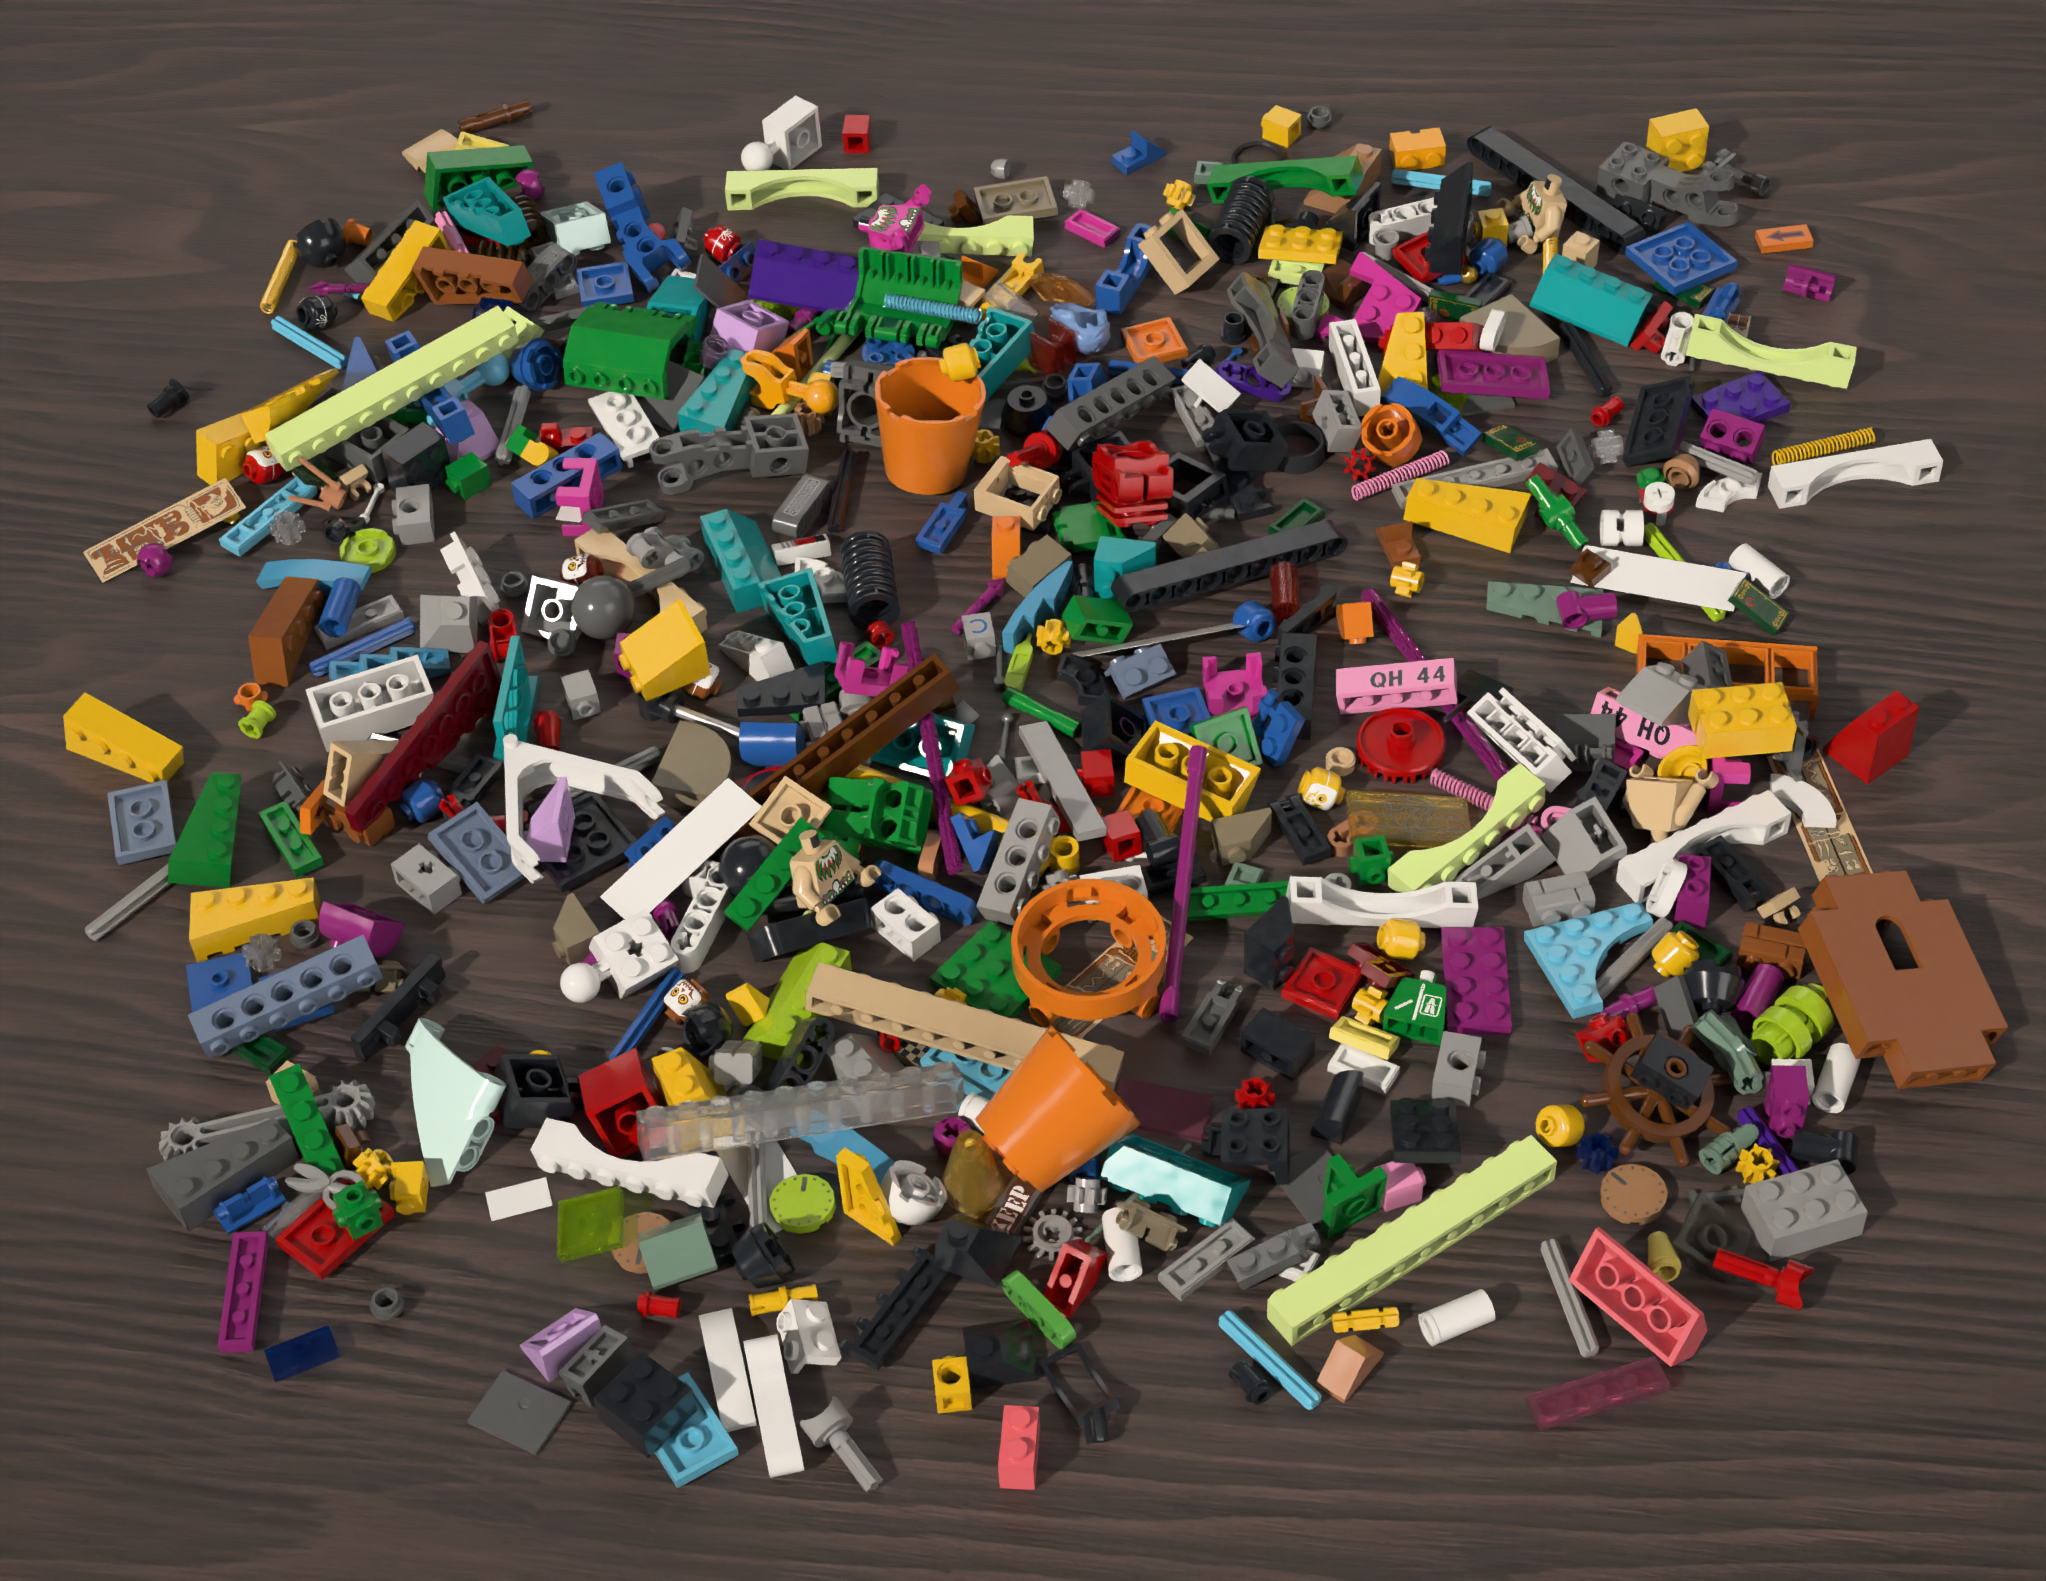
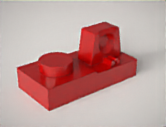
(1649, 334)
(563, 439)

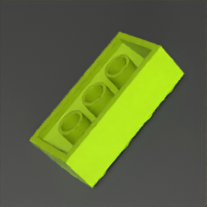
(788, 999)

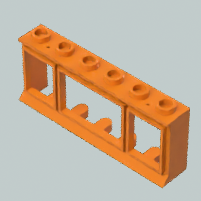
(1742, 653)

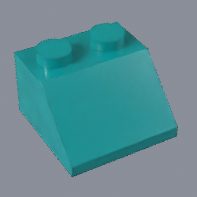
(1119, 557)

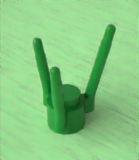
(824, 325)

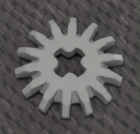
(1054, 1223)

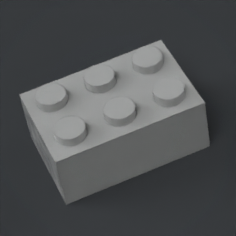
(1803, 1210)

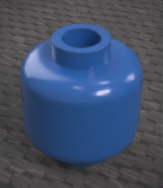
(1488, 256)
(1256, 619)
(421, 800)

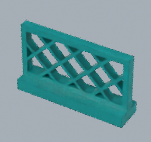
(515, 699)

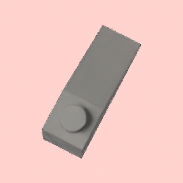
(1509, 863)

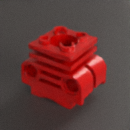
(1132, 482)

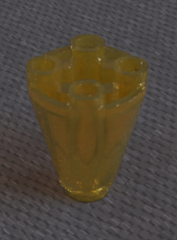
(973, 1175)

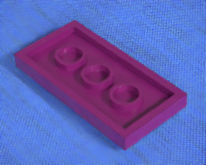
(1493, 374)
(1476, 980)

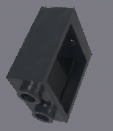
(1210, 487)

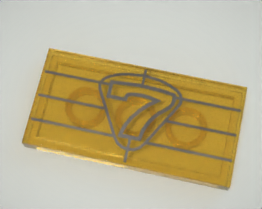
(1407, 818)

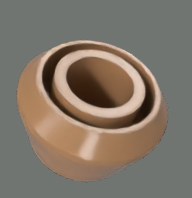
(1682, 472)

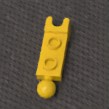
(1018, 277)

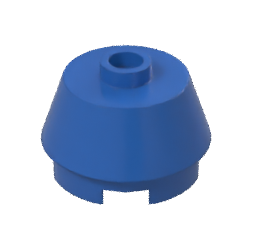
(536, 364)

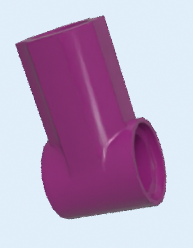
(1578, 609)

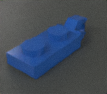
(943, 524)

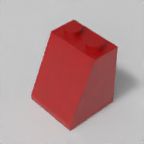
(1876, 738)
(614, 1095)

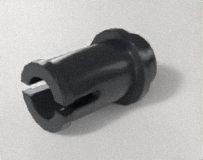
(1204, 352)
(1254, 1388)

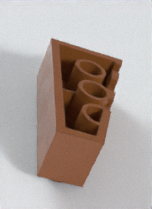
(467, 277)
(283, 630)

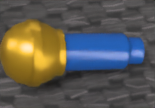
(1468, 275)

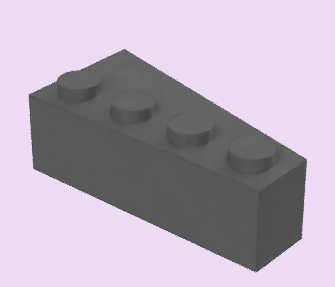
(217, 1171)

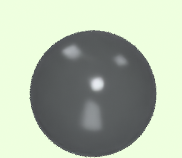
(603, 607)

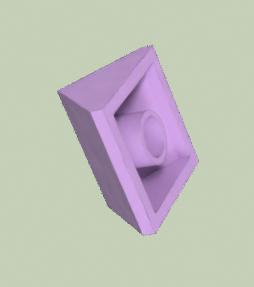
(560, 1341)

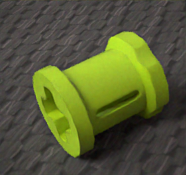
(257, 719)

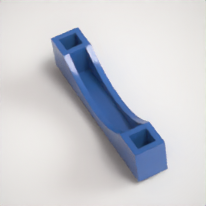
(440, 405)

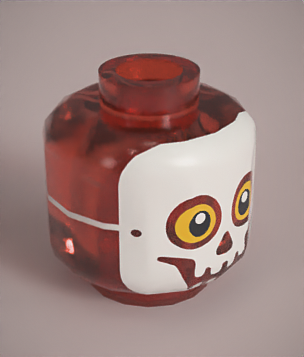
(581, 568)

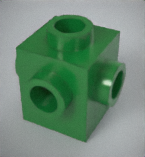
(1371, 860)
(357, 1209)

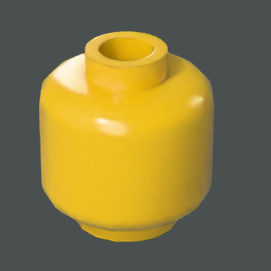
(960, 362)
(1400, 939)
(1674, 953)
(1560, 1125)

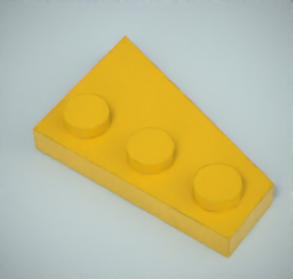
(1405, 351)
(863, 1196)

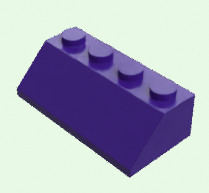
(803, 277)

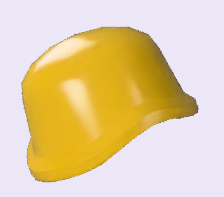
(1682, 763)

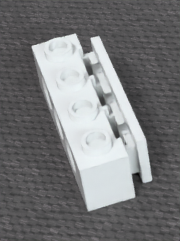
(1522, 745)

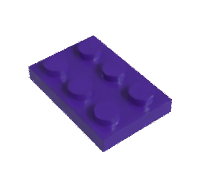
(1747, 397)

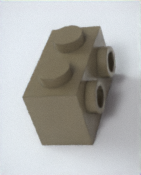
(1035, 564)

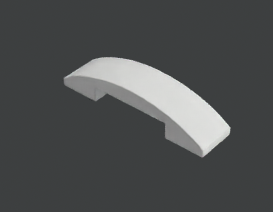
(727, 1370)

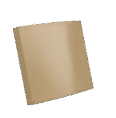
(435, 142)

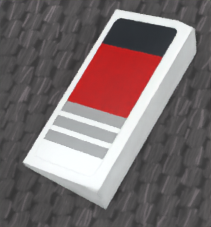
(809, 547)

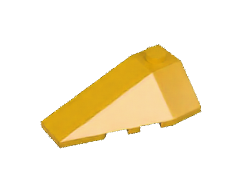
(285, 405)

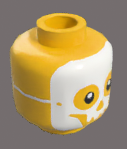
(1321, 788)

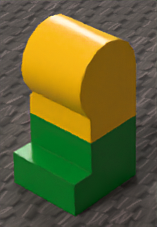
(523, 444)

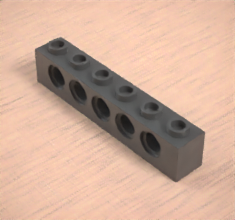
(1111, 403)

